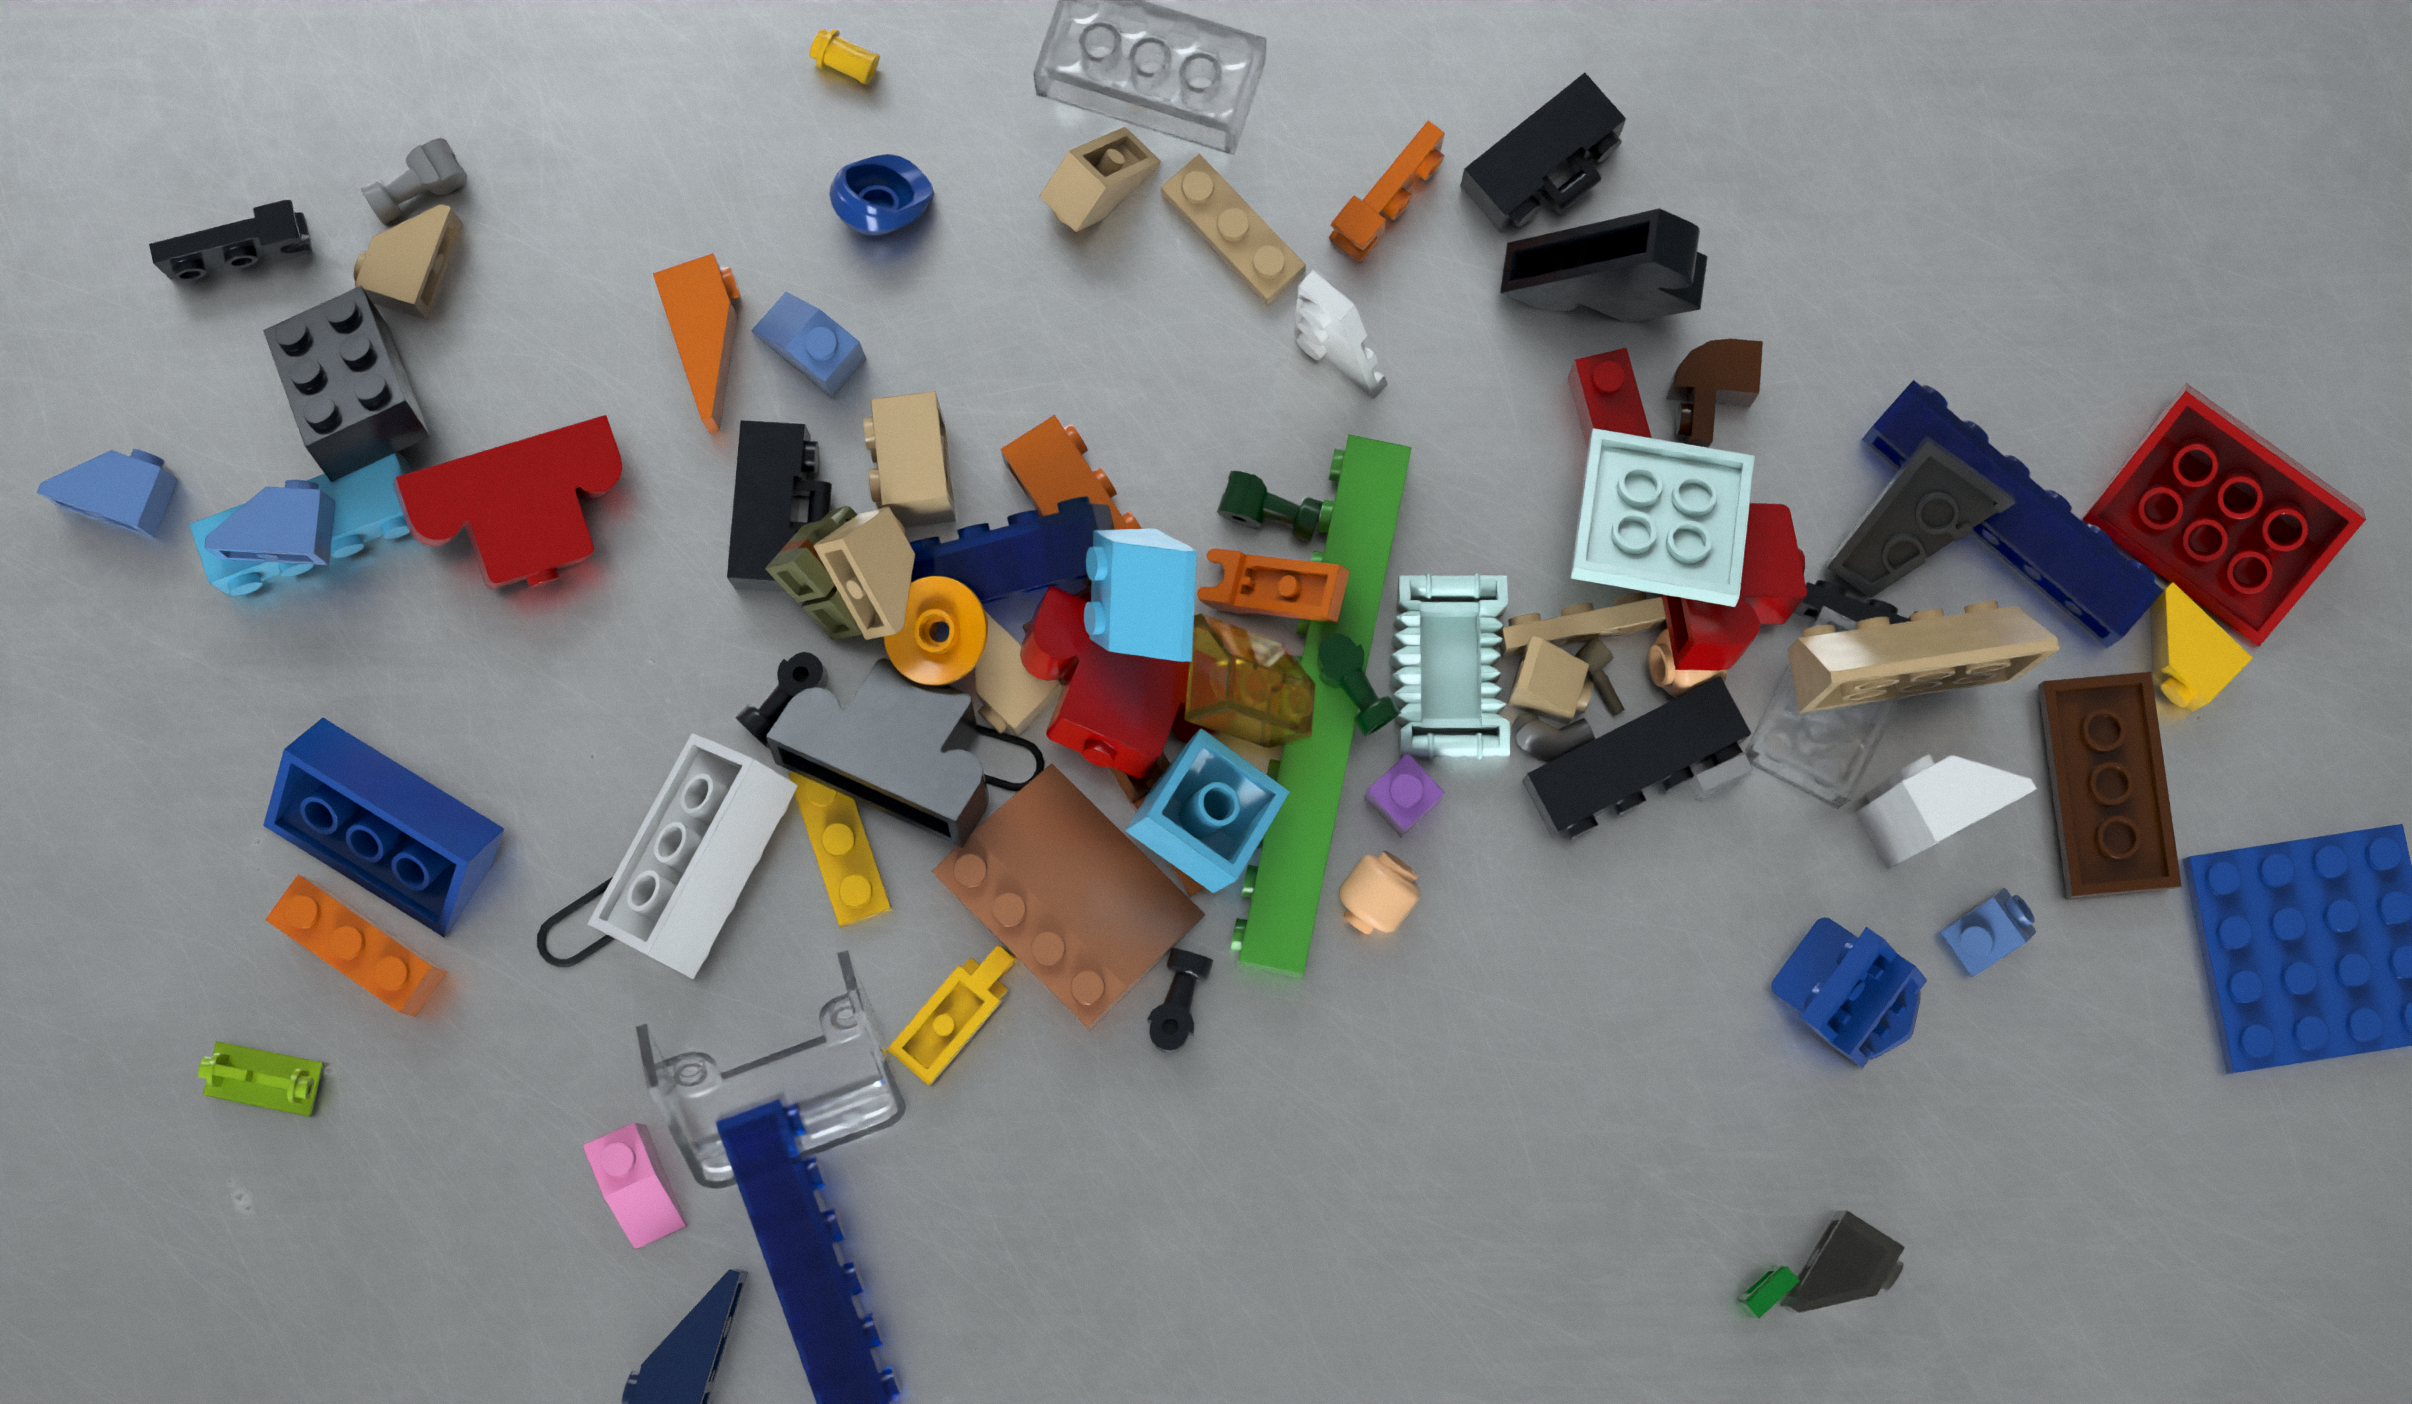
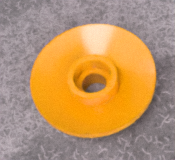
(916, 648)

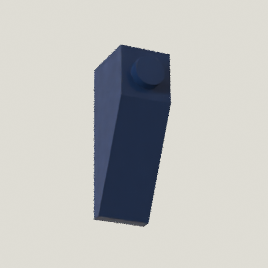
(690, 1356)

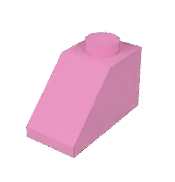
(635, 1184)

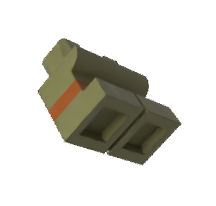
(807, 580)

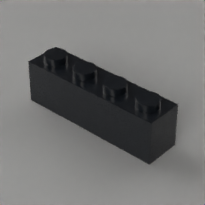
(1636, 758)

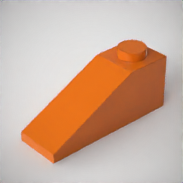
(704, 327)

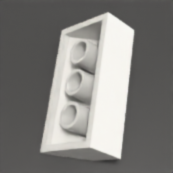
(1934, 802)
(693, 854)

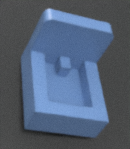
(1990, 931)

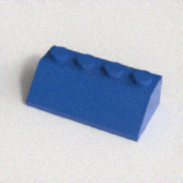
(381, 825)

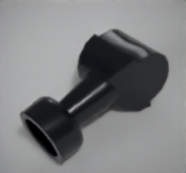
(794, 676)
(1172, 1020)

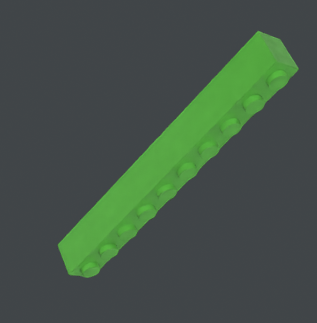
(1313, 769)

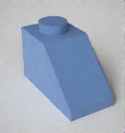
(811, 342)
(116, 490)
(278, 527)

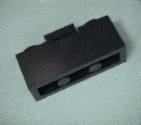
(1526, 162)
(767, 493)

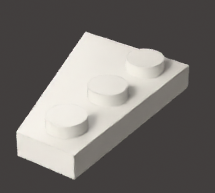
(1333, 329)

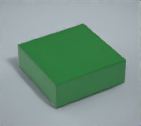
(1767, 1291)

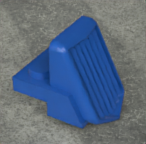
(1852, 990)

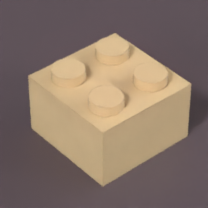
(912, 459)

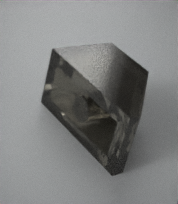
(1845, 1265)

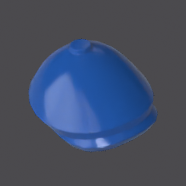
(880, 194)

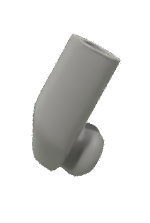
(1547, 740)

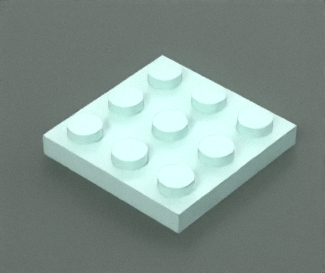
(1663, 517)

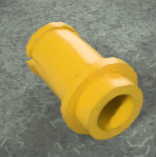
(843, 55)

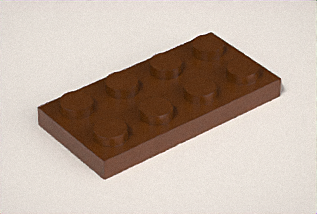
(2109, 785)

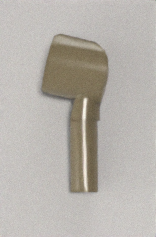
(1598, 656)

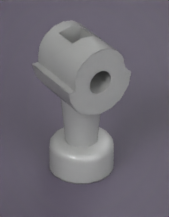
(430, 169)

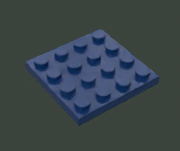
(2307, 946)

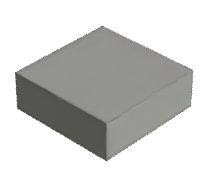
(1720, 777)

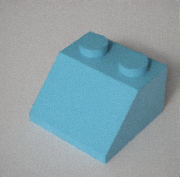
(1141, 593)
(1208, 812)

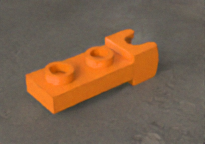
(1362, 222)
(1276, 586)

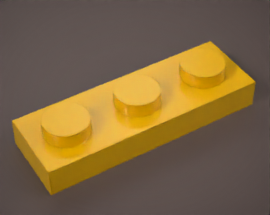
(842, 852)

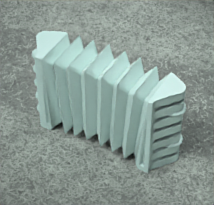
(1448, 666)

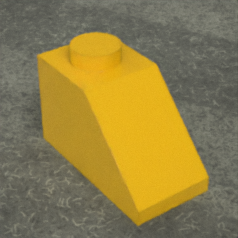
(2191, 651)

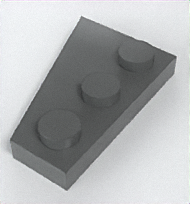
(1916, 515)

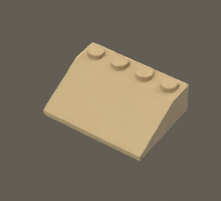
(1916, 656)

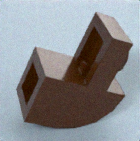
(1711, 375)

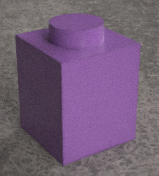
(1404, 795)

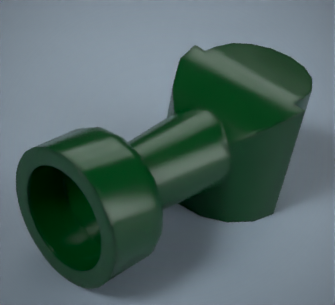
(1250, 503)
(1342, 667)

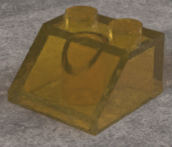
(1247, 685)

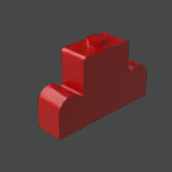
(516, 501)
(1771, 589)
(1112, 703)

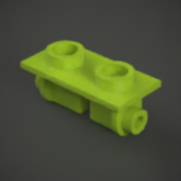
(261, 1078)

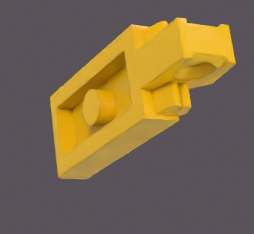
(953, 1015)

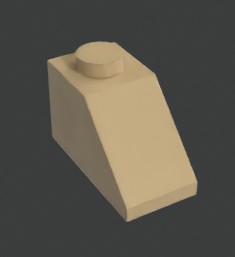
(1098, 178)
(409, 261)
(871, 570)
(1550, 682)
(1004, 686)

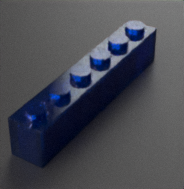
(2037, 533)
(804, 1253)

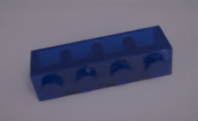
(1018, 556)

